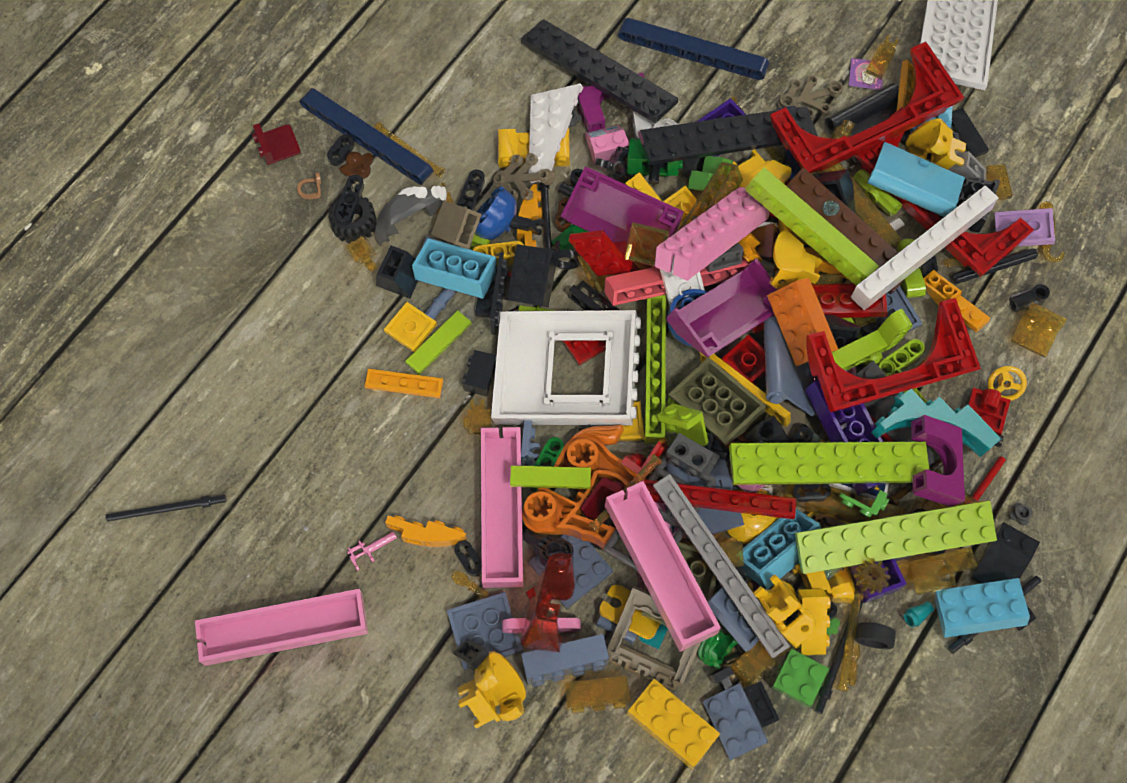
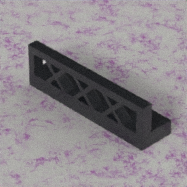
(587, 303)

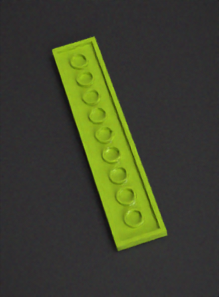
(826, 462)
(895, 536)

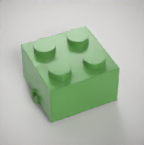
(799, 678)

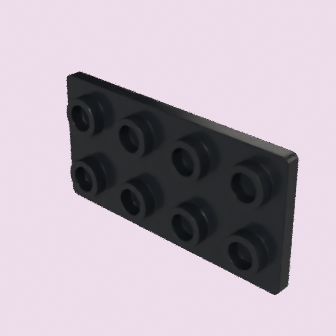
(492, 302)

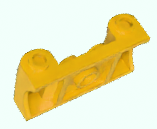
(518, 143)

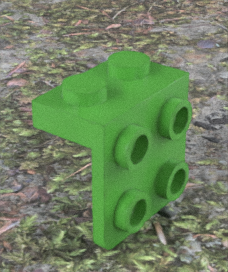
(879, 504)

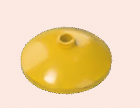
(752, 526)

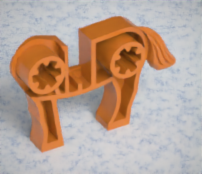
(554, 514)

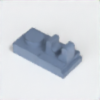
(527, 446)

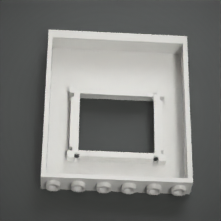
(526, 368)

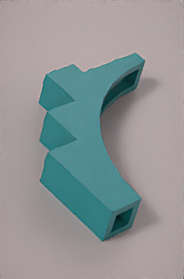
(909, 406)

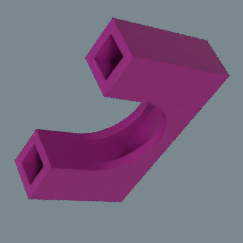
(589, 107)
(947, 442)

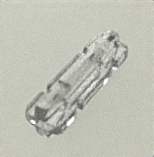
(635, 447)

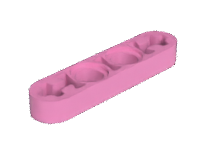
(565, 625)

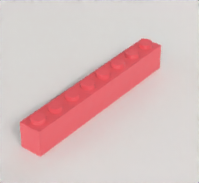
(649, 282)

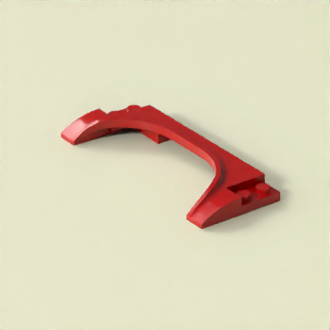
(931, 97)
(970, 249)
(947, 358)

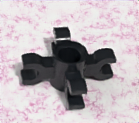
(621, 153)

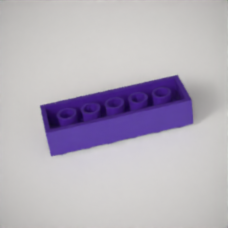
(844, 425)

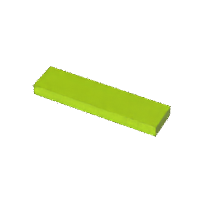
(438, 342)
(550, 477)

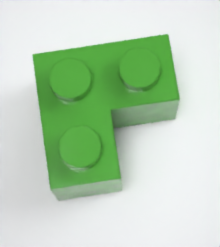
(699, 180)

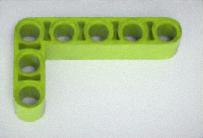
(875, 343)
(908, 358)

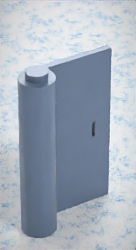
(782, 376)
(715, 520)

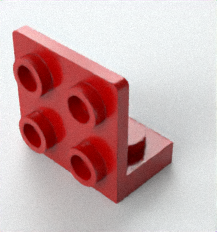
(637, 461)

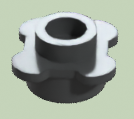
(576, 118)
(1027, 512)

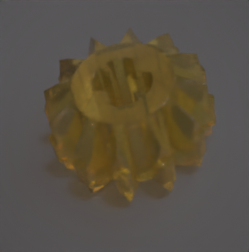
(877, 571)

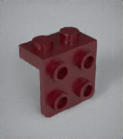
(276, 143)
(595, 503)

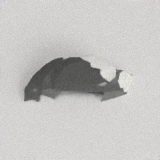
(405, 204)

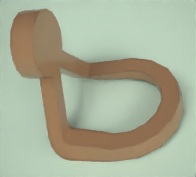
(313, 195)

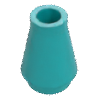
(916, 615)

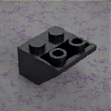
(397, 272)

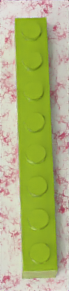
(811, 227)
(655, 368)

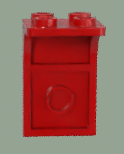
(601, 252)

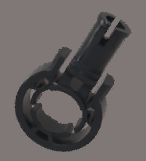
(546, 545)

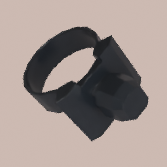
(565, 254)

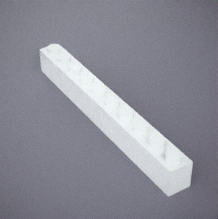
(924, 248)

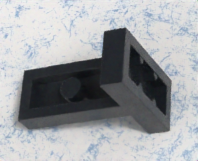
(471, 653)

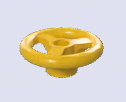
(1004, 375)

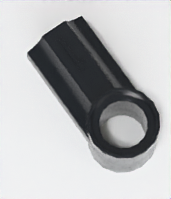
(1023, 300)

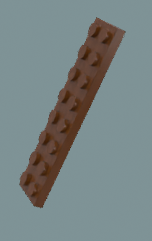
(846, 221)

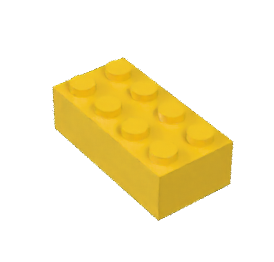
(673, 724)

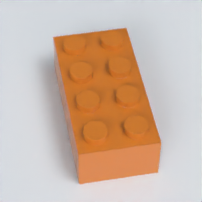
(798, 316)

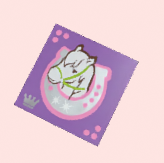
(860, 78)

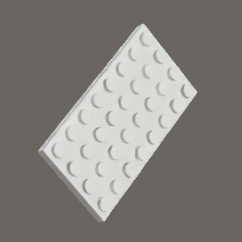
(961, 38)

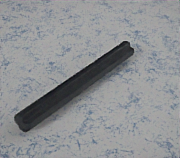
(1006, 262)

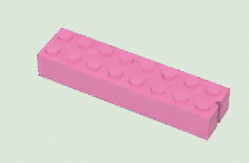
(710, 234)
(501, 509)
(662, 566)
(281, 627)

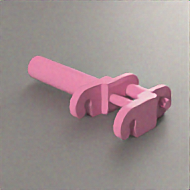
(370, 548)

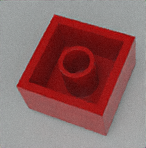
(747, 359)

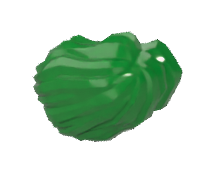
(715, 648)

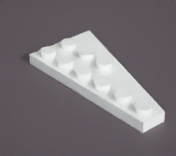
(549, 122)

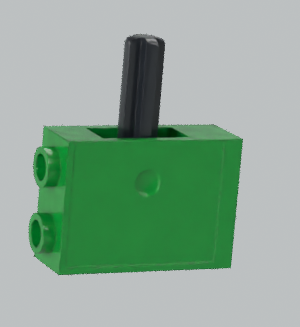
(638, 164)

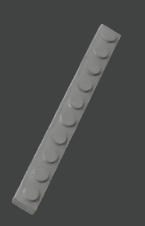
(721, 566)

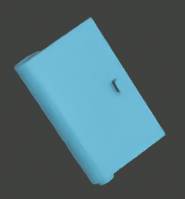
(916, 180)

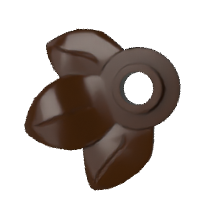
(357, 164)

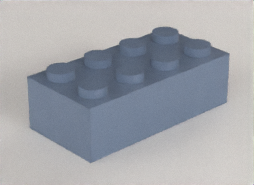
(571, 660)

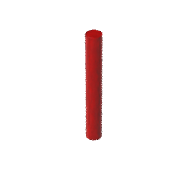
(988, 478)

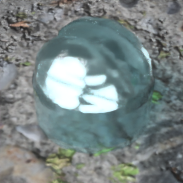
(829, 205)

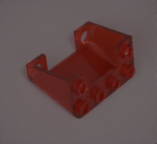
(554, 583)

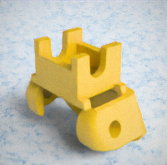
(937, 139)
(754, 165)
(792, 261)
(838, 588)
(780, 604)
(494, 685)

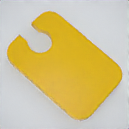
(640, 625)

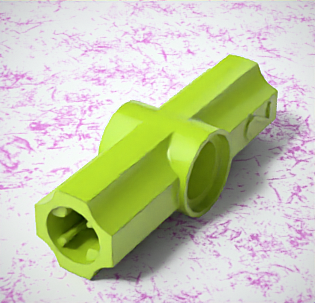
(878, 196)

